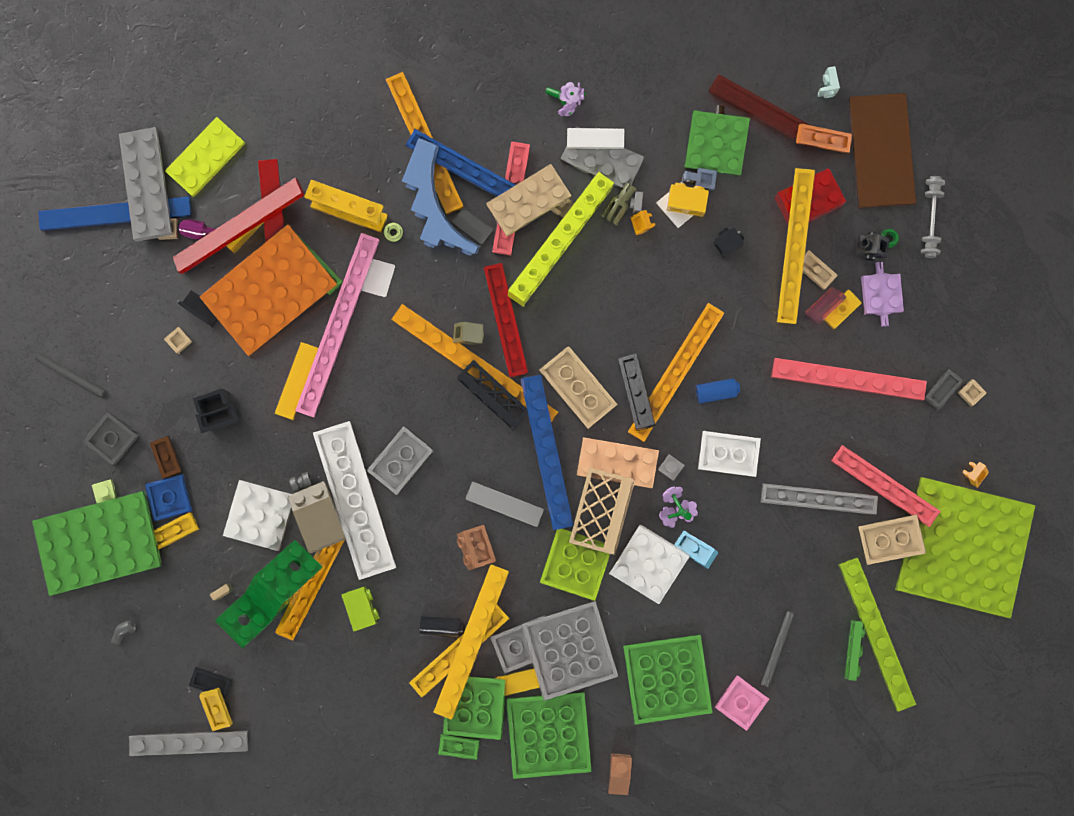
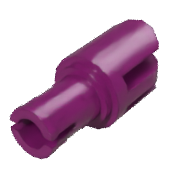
(194, 229)

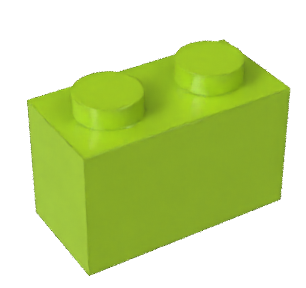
(360, 608)

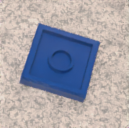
(168, 497)

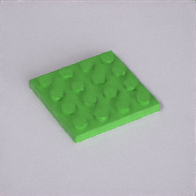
(667, 679)
(548, 735)

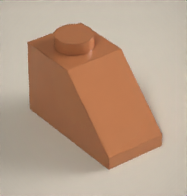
(619, 774)

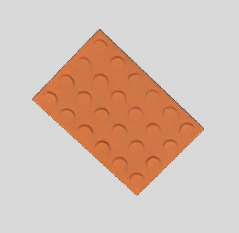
(268, 290)

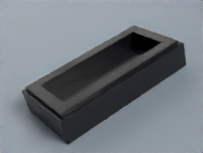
(208, 680)

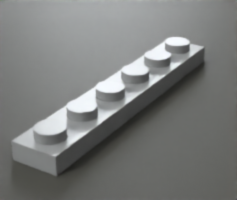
(188, 743)

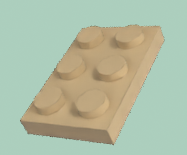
(892, 539)

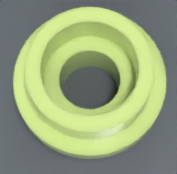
(393, 226)

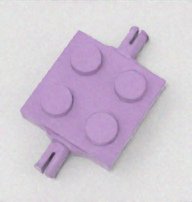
(882, 294)

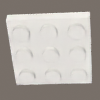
(258, 515)
(649, 564)

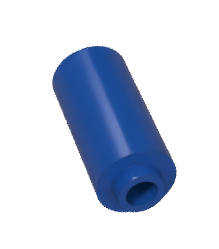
(717, 390)

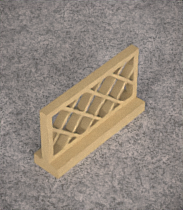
(618, 516)

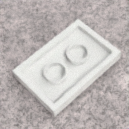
(729, 453)

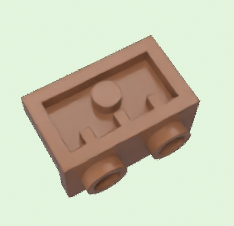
(475, 547)

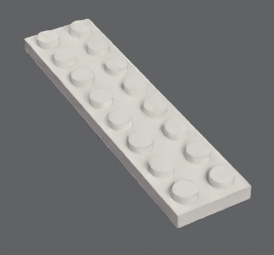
(354, 500)

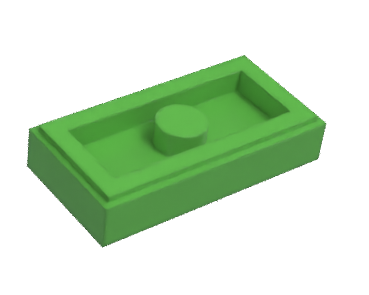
(459, 746)

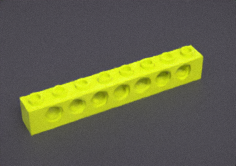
(560, 239)

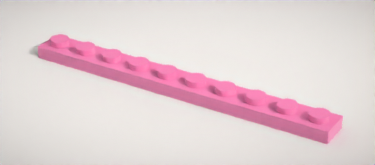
(337, 325)

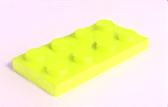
(205, 157)

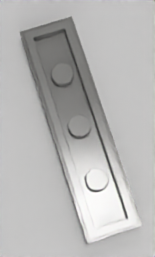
(504, 504)

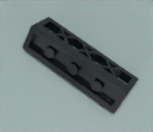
(487, 400)

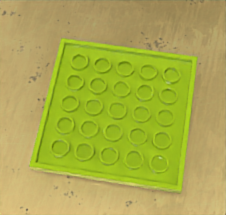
(970, 549)

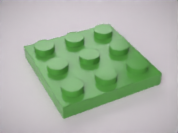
(717, 142)
(479, 710)

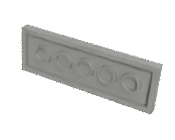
(145, 184)

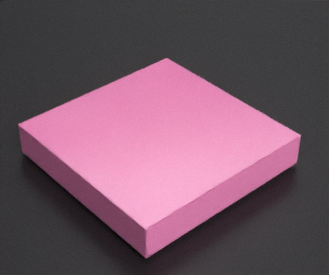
(741, 703)

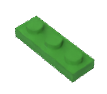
(855, 650)

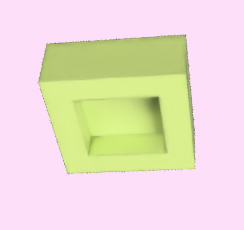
(104, 491)

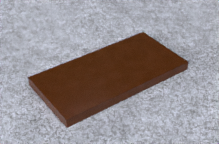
(882, 150)

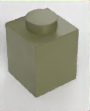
(468, 333)

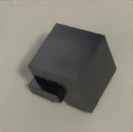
(215, 410)

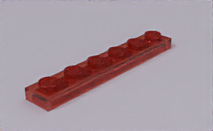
(756, 106)

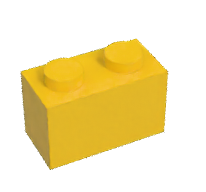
(687, 199)

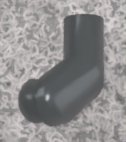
(122, 629)

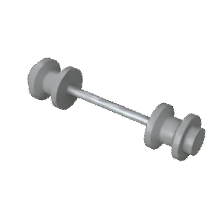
(934, 192)

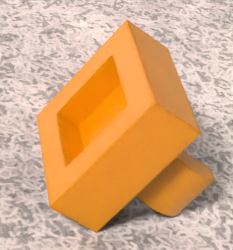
(642, 222)
(977, 475)

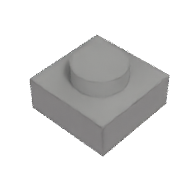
(636, 202)
(671, 467)

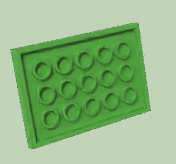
(97, 543)

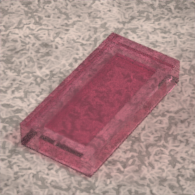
(825, 305)

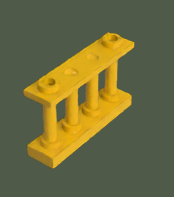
(346, 206)

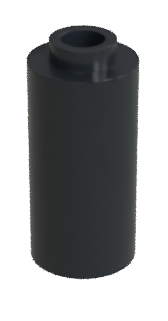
(441, 626)

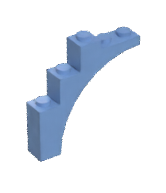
(426, 204)

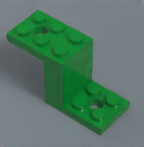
(268, 594)

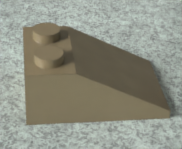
(317, 517)

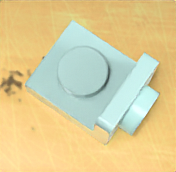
(831, 81)

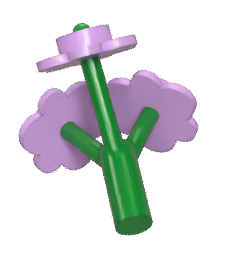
(569, 94)
(686, 510)

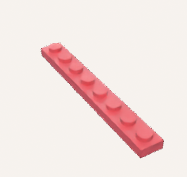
(848, 379)

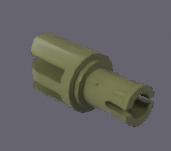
(619, 205)

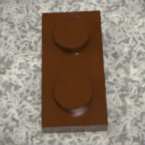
(165, 457)

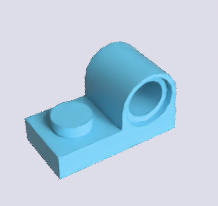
(696, 549)

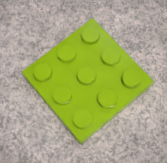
(575, 566)

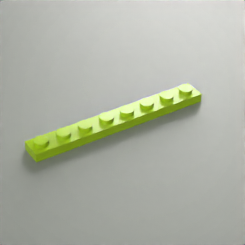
(877, 634)

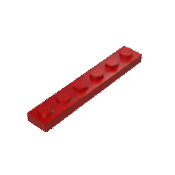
(505, 320)

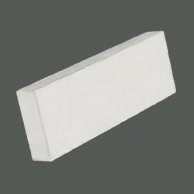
(595, 138)

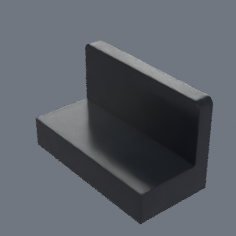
(197, 307)

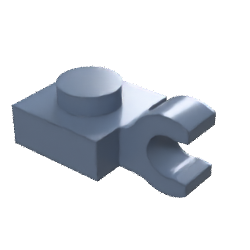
(703, 178)

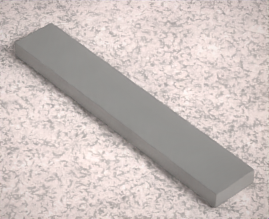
(819, 499)

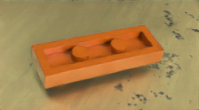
(823, 138)

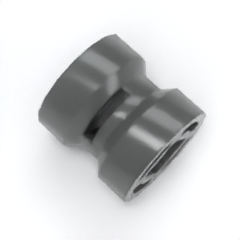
(301, 483)

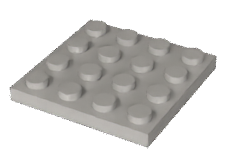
(569, 650)

